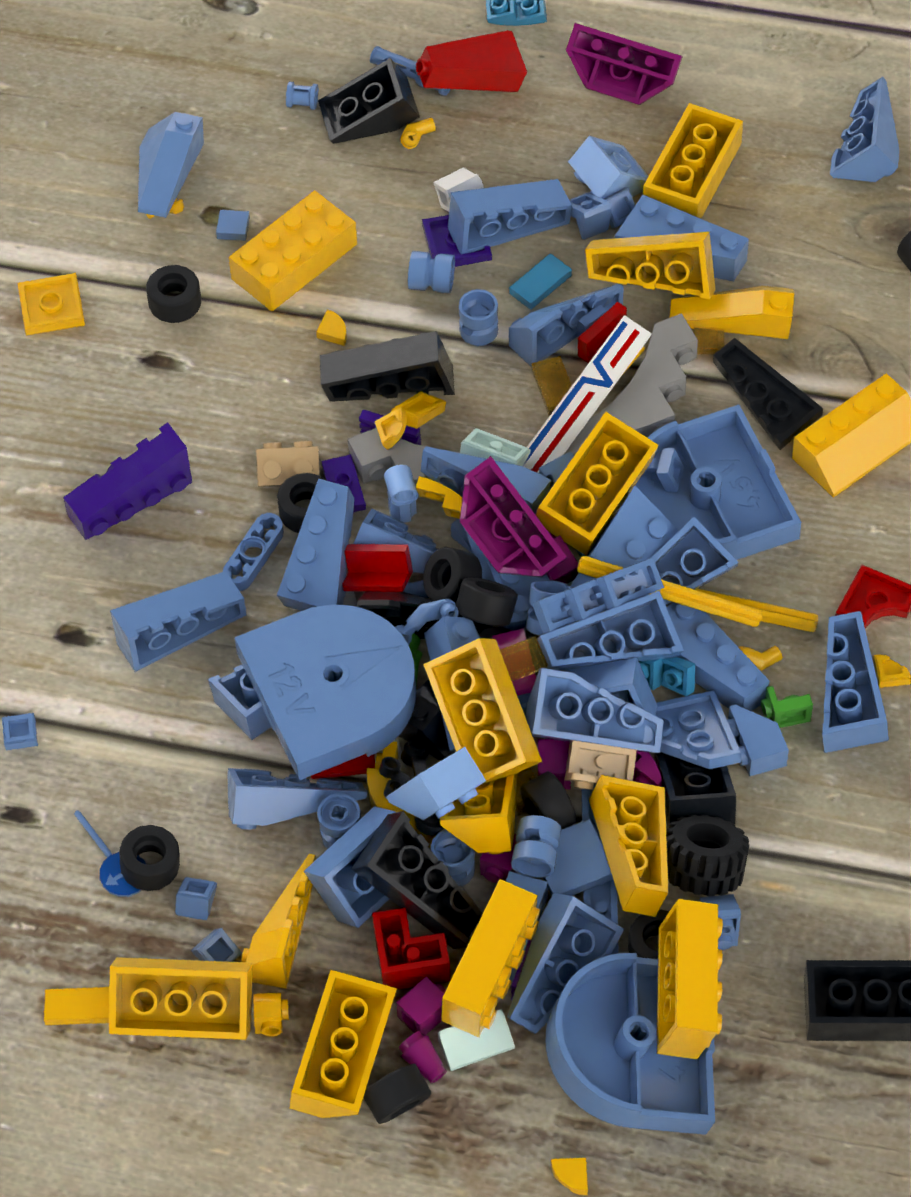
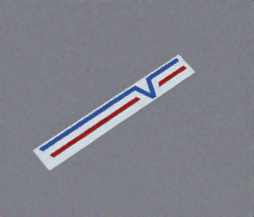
(587, 393)

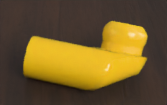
(414, 131)
(764, 659)

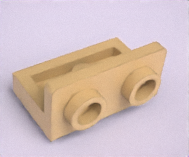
(279, 463)
(590, 761)

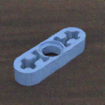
(254, 538)

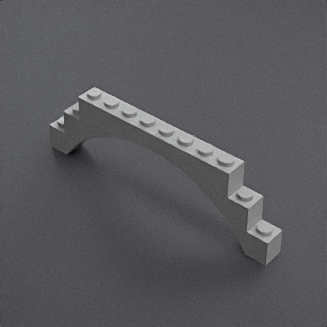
(640, 405)

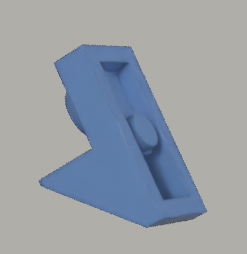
(591, 214)

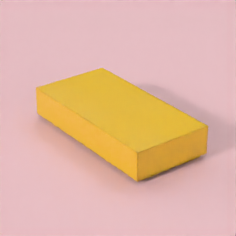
(421, 408)
(76, 1006)

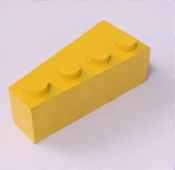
(659, 261)

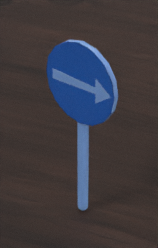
(110, 870)

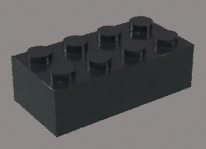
(858, 1000)

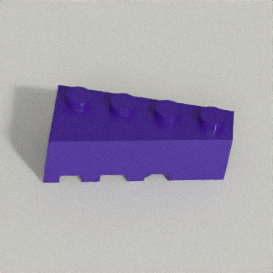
(130, 484)

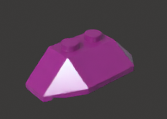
(621, 65)
(506, 525)

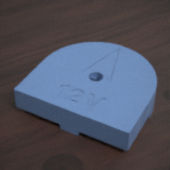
(724, 484)
(331, 683)
(607, 1056)

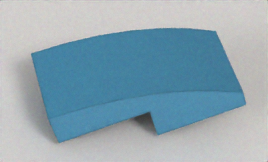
(516, 12)
(671, 673)

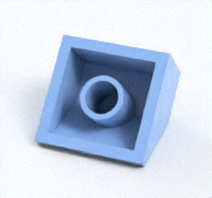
(607, 168)
(439, 787)

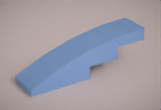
(597, 595)

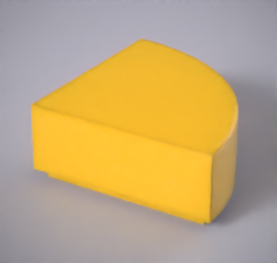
(332, 329)
(391, 427)
(890, 672)
(571, 1174)

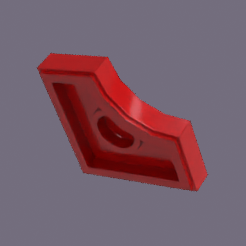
(876, 596)

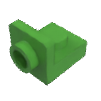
(789, 711)

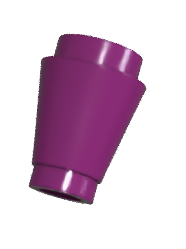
(420, 1051)

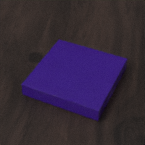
(441, 242)

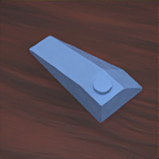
(871, 140)
(166, 161)
(555, 326)
(451, 467)
(383, 529)
(572, 709)
(265, 800)
(564, 942)

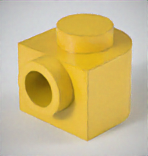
(269, 1013)

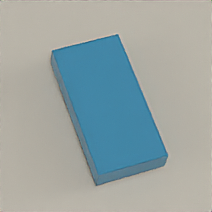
(540, 281)

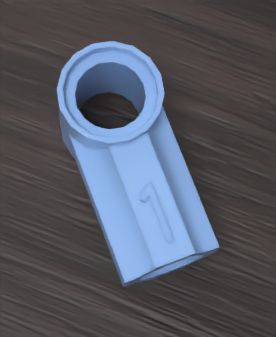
(401, 493)

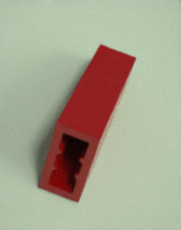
(474, 63)

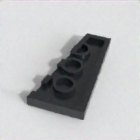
(767, 394)

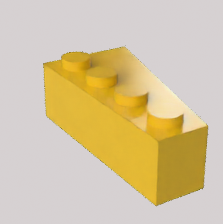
(634, 840)

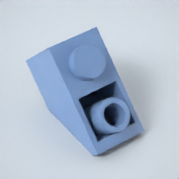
(758, 740)
(730, 913)

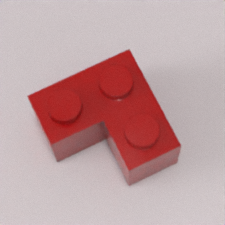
(406, 959)

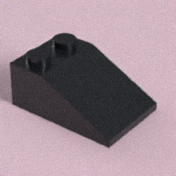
(369, 104)
(695, 789)

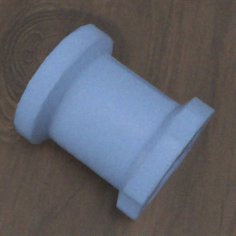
(302, 95)

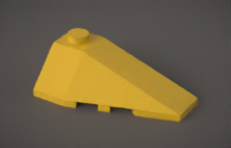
(745, 311)
(487, 819)
(278, 936)

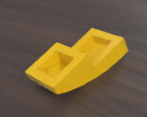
(436, 491)

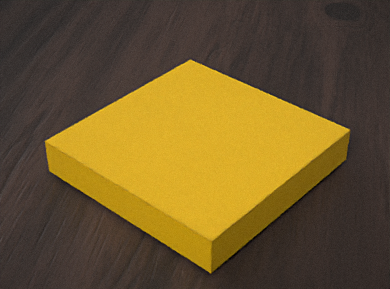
(51, 304)

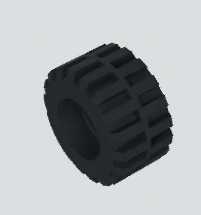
(706, 855)

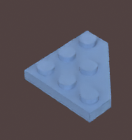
(697, 731)

